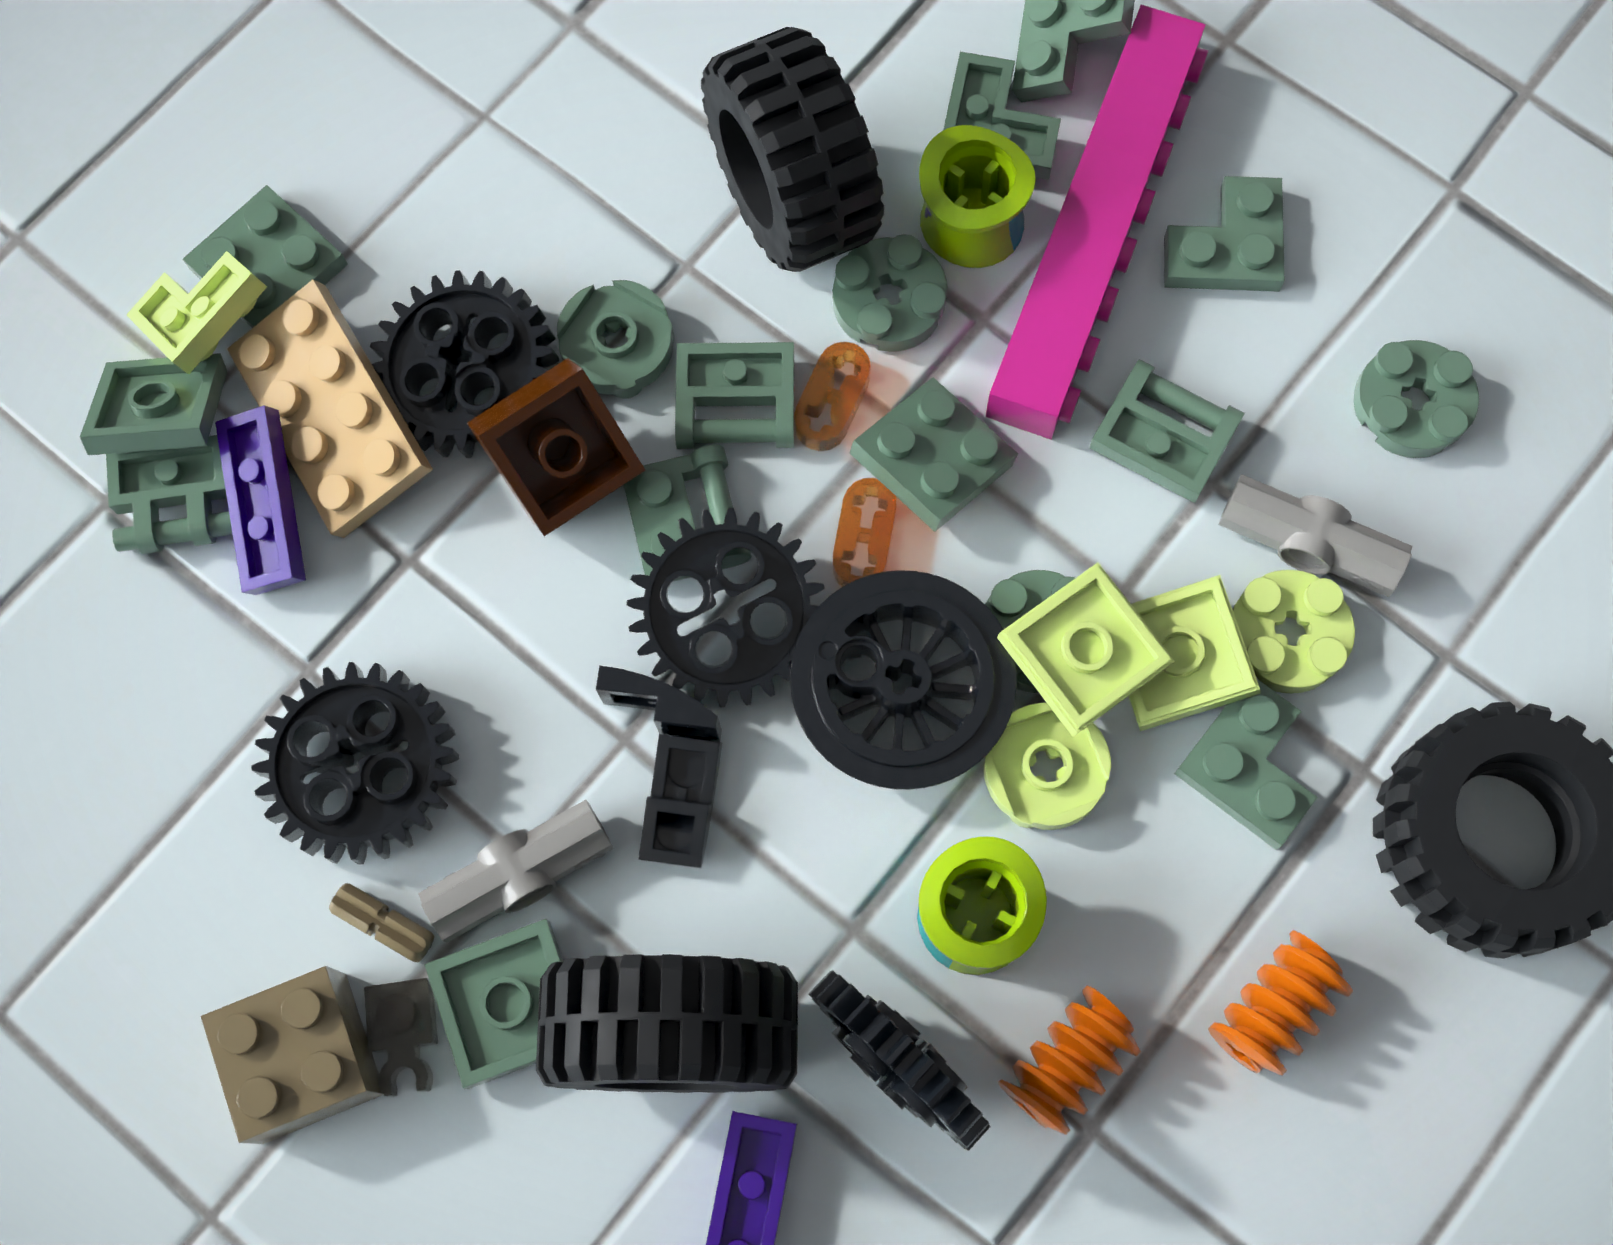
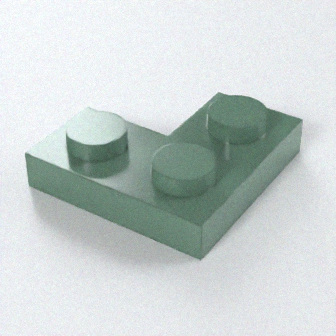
(1052, 37)
(981, 100)
(1241, 252)
(1236, 776)

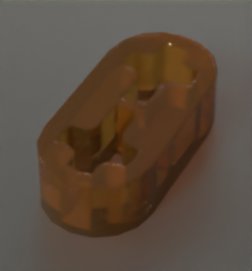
(821, 391)
(851, 532)

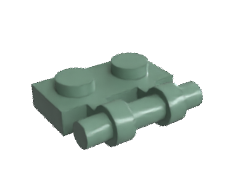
(162, 479)

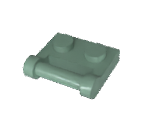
(734, 377)
(1159, 444)
(660, 499)

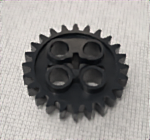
(414, 358)
(700, 556)
(368, 814)
(908, 1069)

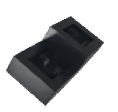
(674, 710)
(680, 801)

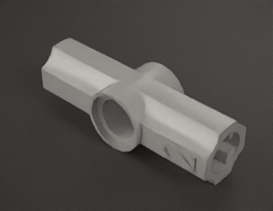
(1316, 535)
(515, 871)

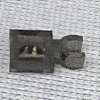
(399, 1023)

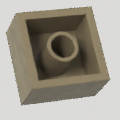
(291, 1055)

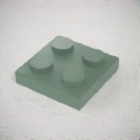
(273, 246)
(153, 406)
(933, 453)
(492, 1001)

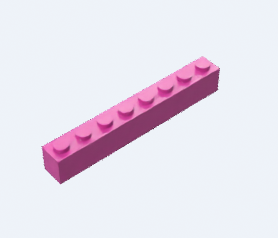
(1094, 224)

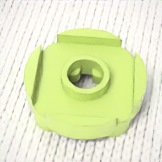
(1314, 605)
(1031, 799)

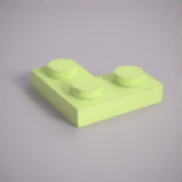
(193, 323)

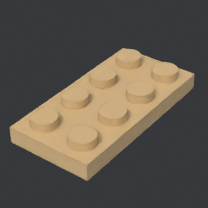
(331, 407)

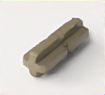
(389, 927)

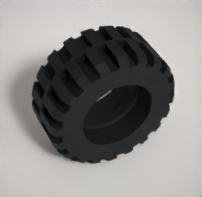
(793, 148)
(1440, 878)
(667, 1024)

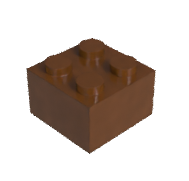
(556, 446)

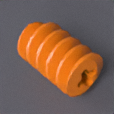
(1280, 1005)
(1073, 1061)

